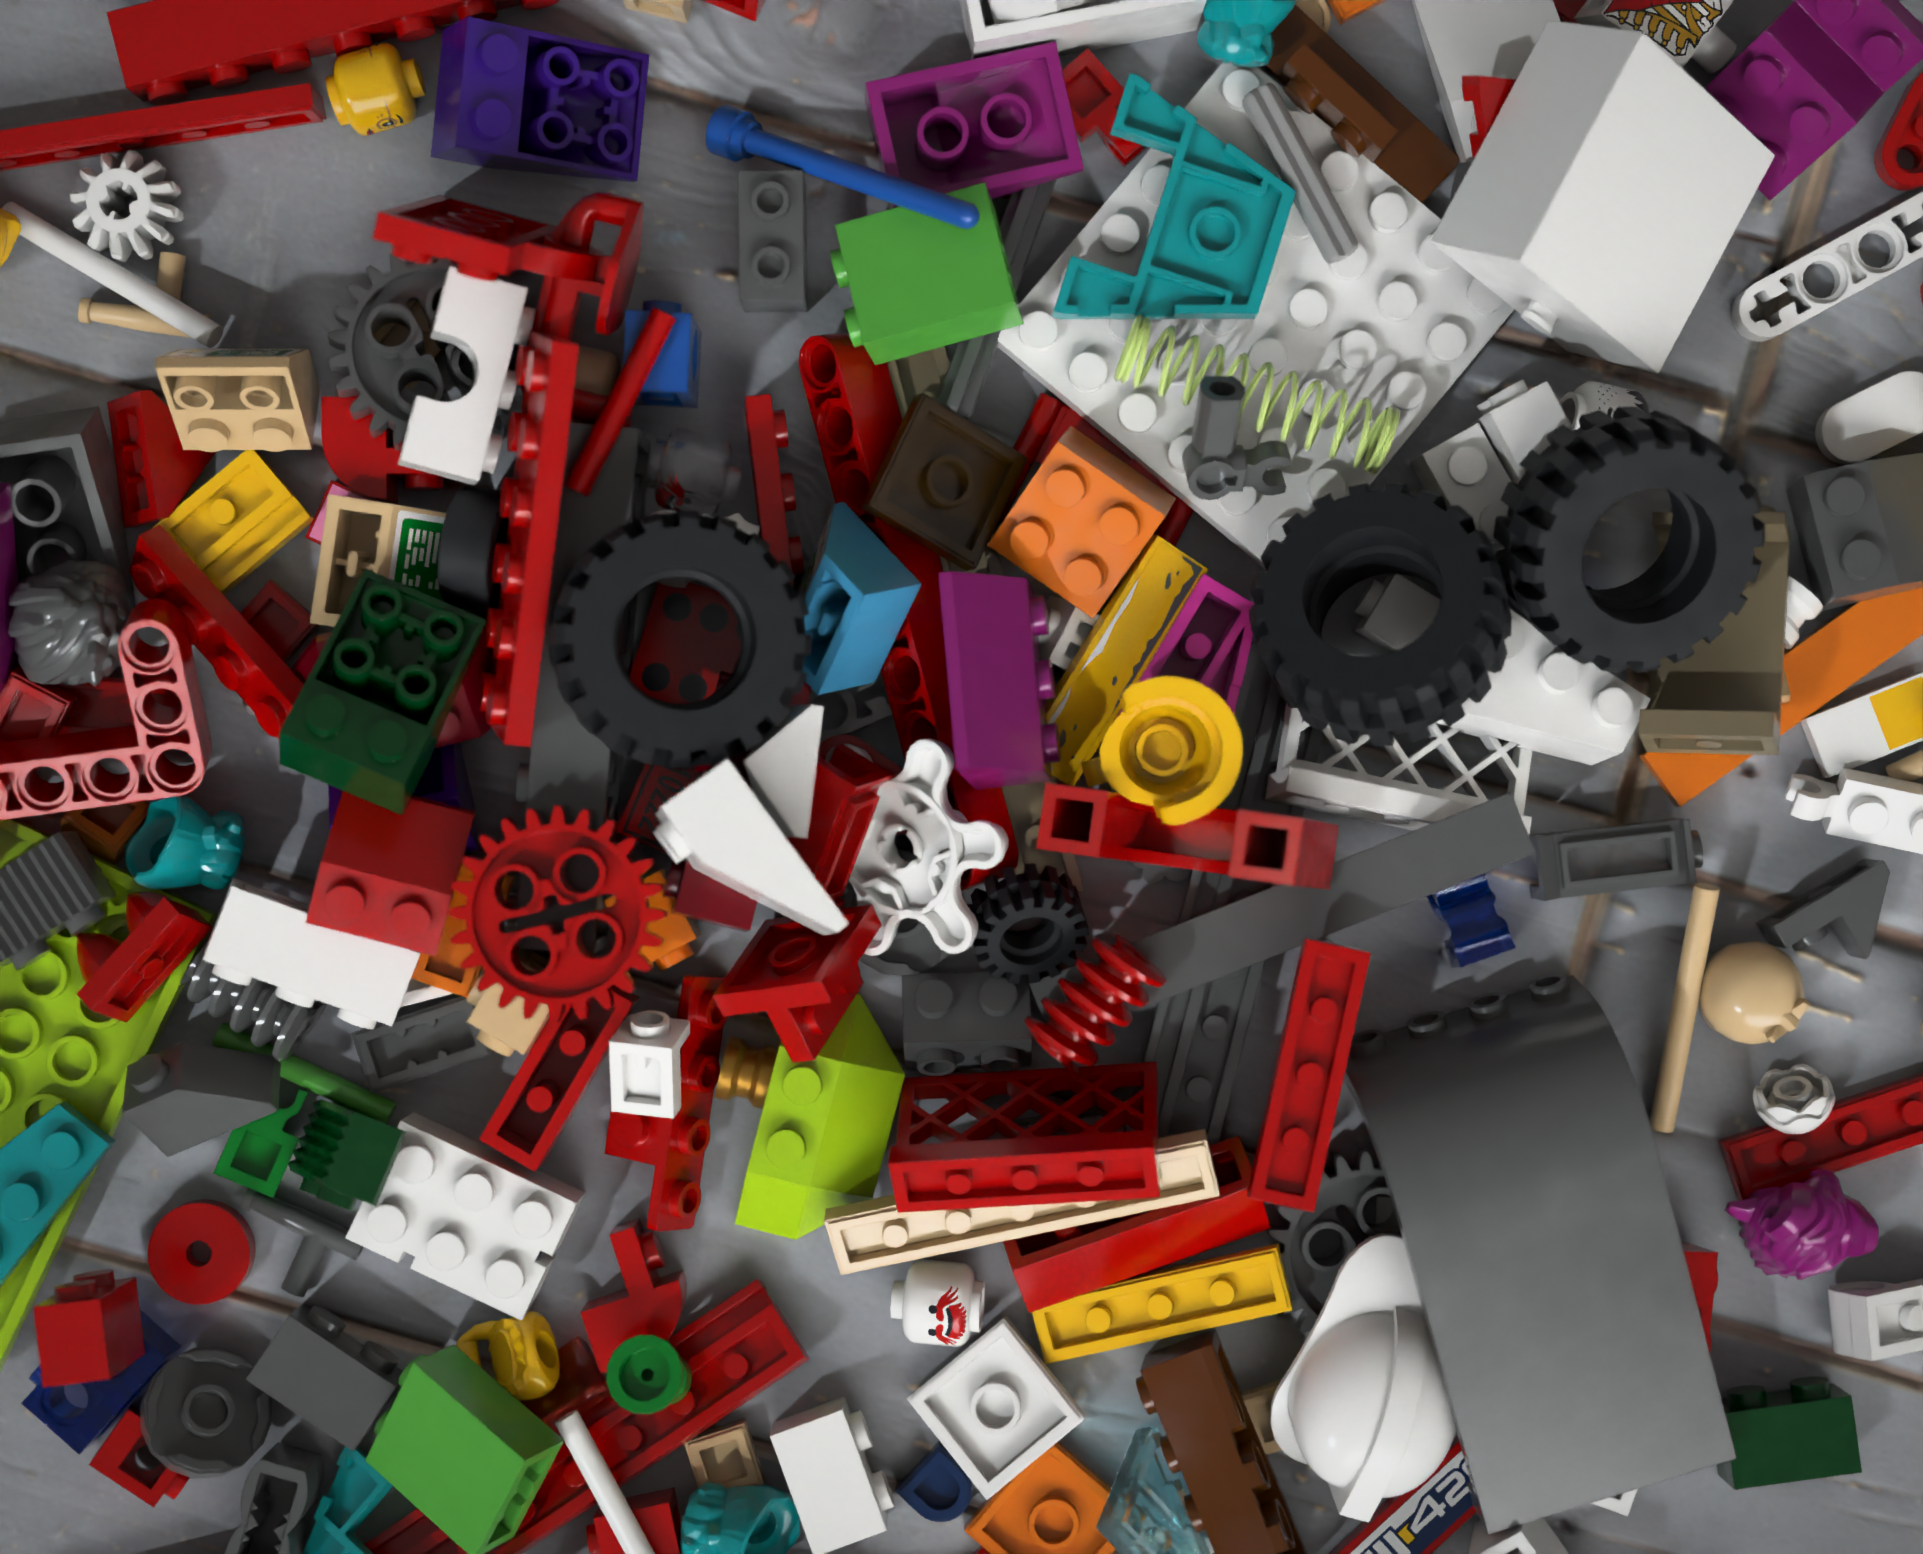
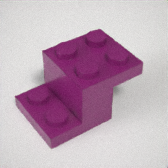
(1816, 77)

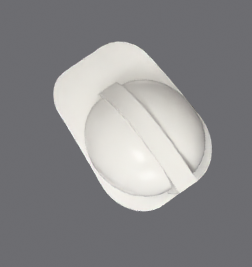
(1367, 1386)

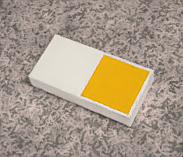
(1867, 726)

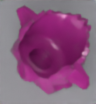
(1804, 1226)

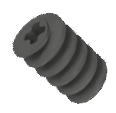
(252, 1005)

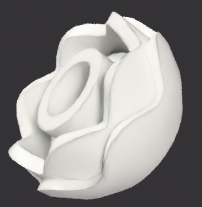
(1794, 1099)

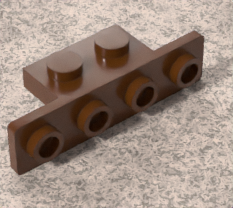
(1357, 107)

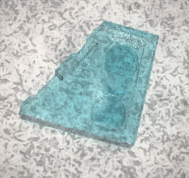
(1145, 1508)

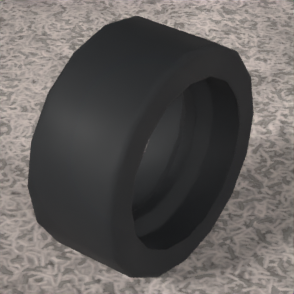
(468, 548)

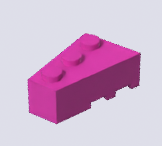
(1207, 641)

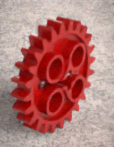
(543, 856)

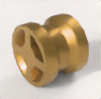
(746, 1072)

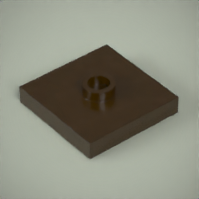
(944, 482)

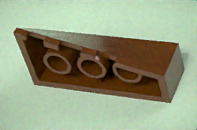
(1216, 1449)

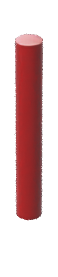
(620, 402)

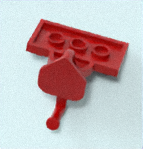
(499, 242)

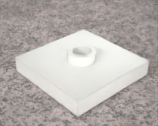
(996, 1407)

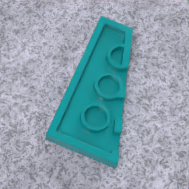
(41, 1175)

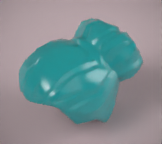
(1242, 30)
(185, 846)
(739, 1520)

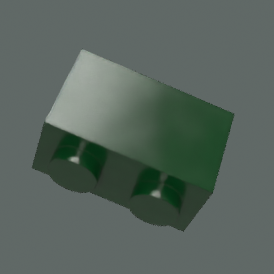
(1790, 1433)

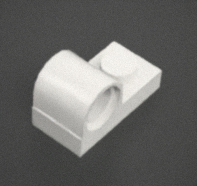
(1876, 1318)

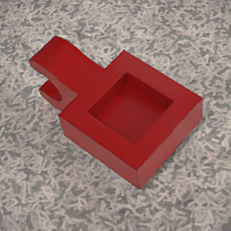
(1094, 104)

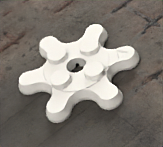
(940, 838)

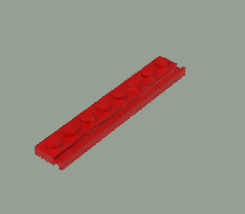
(731, 1357)

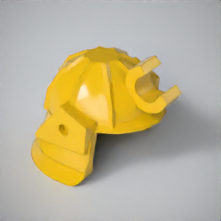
(1170, 749)

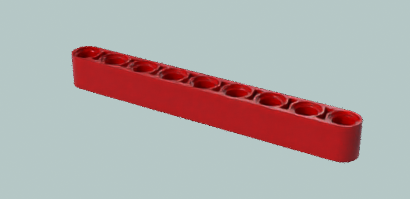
(855, 426)

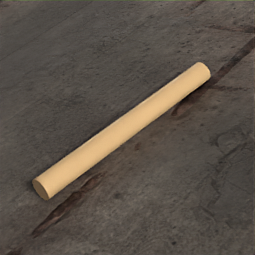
(1684, 1007)

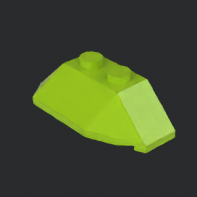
(822, 1129)

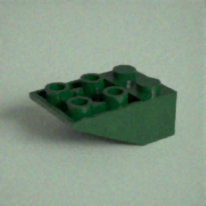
(380, 692)

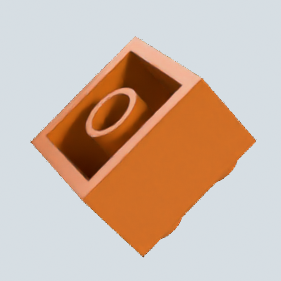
(1081, 521)

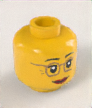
(375, 89)

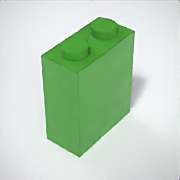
(924, 279)
(463, 1449)

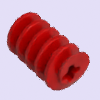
(1095, 1003)

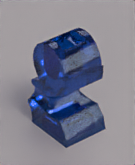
(1472, 922)

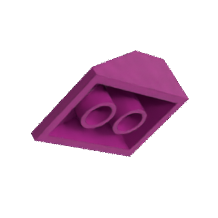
(977, 123)

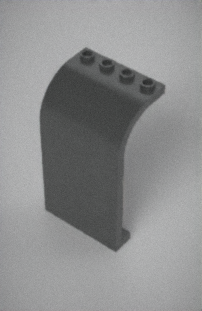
(1541, 1249)

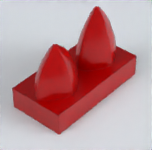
(128, 973)

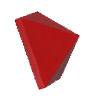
(150, 458)

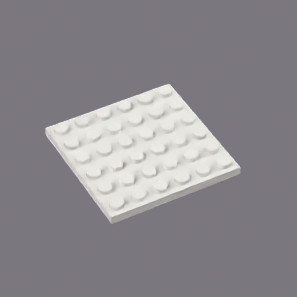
(1381, 324)

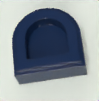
(936, 1486)

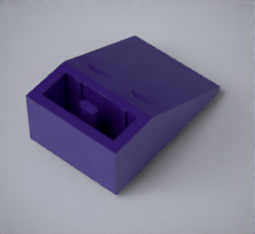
(538, 102)

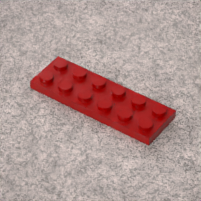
(526, 559)

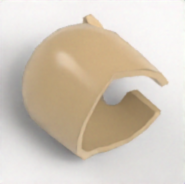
(1752, 993)

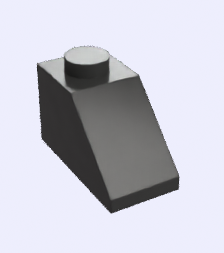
(198, 1093)

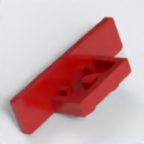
(679, 1143)

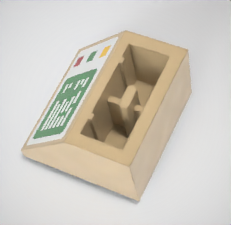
(241, 398)
(376, 537)

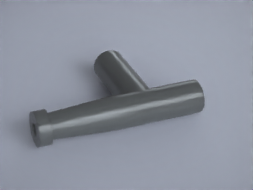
(317, 1234)

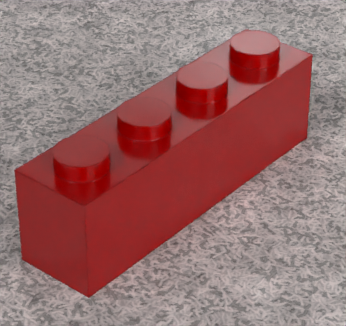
(1100, 1253)

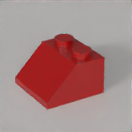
(391, 871)

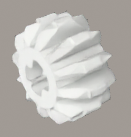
(106, 199)

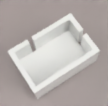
(468, 1216)

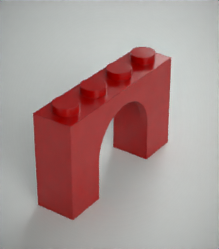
(1220, 842)

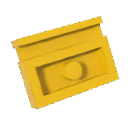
(237, 520)

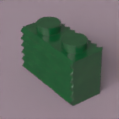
(345, 1155)

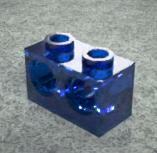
(106, 1398)

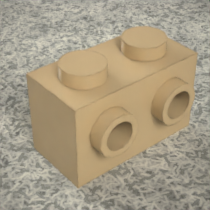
(506, 1027)

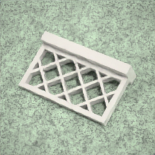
(1382, 798)

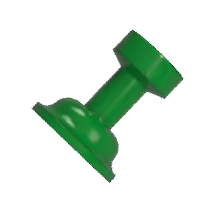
(647, 1375)

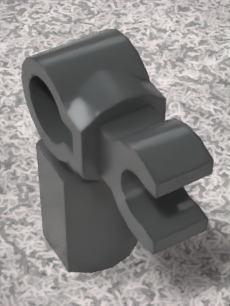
(1214, 460)

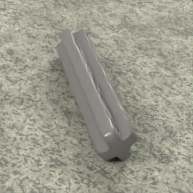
(1300, 172)

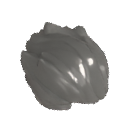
(69, 622)

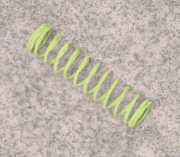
(1377, 439)

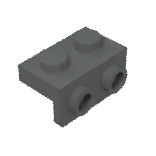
(965, 1022)

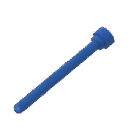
(737, 135)

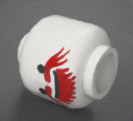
(939, 1303)

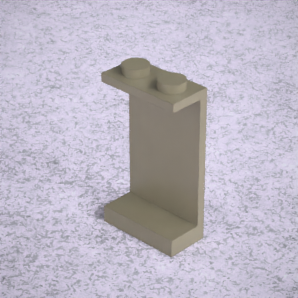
(1729, 689)

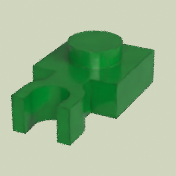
(260, 1151)

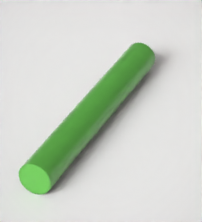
(313, 1077)

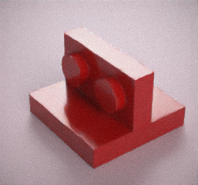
(800, 978)

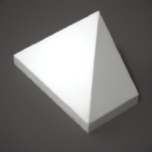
(785, 769)

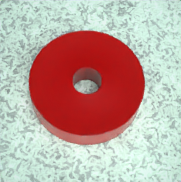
(180, 1272)

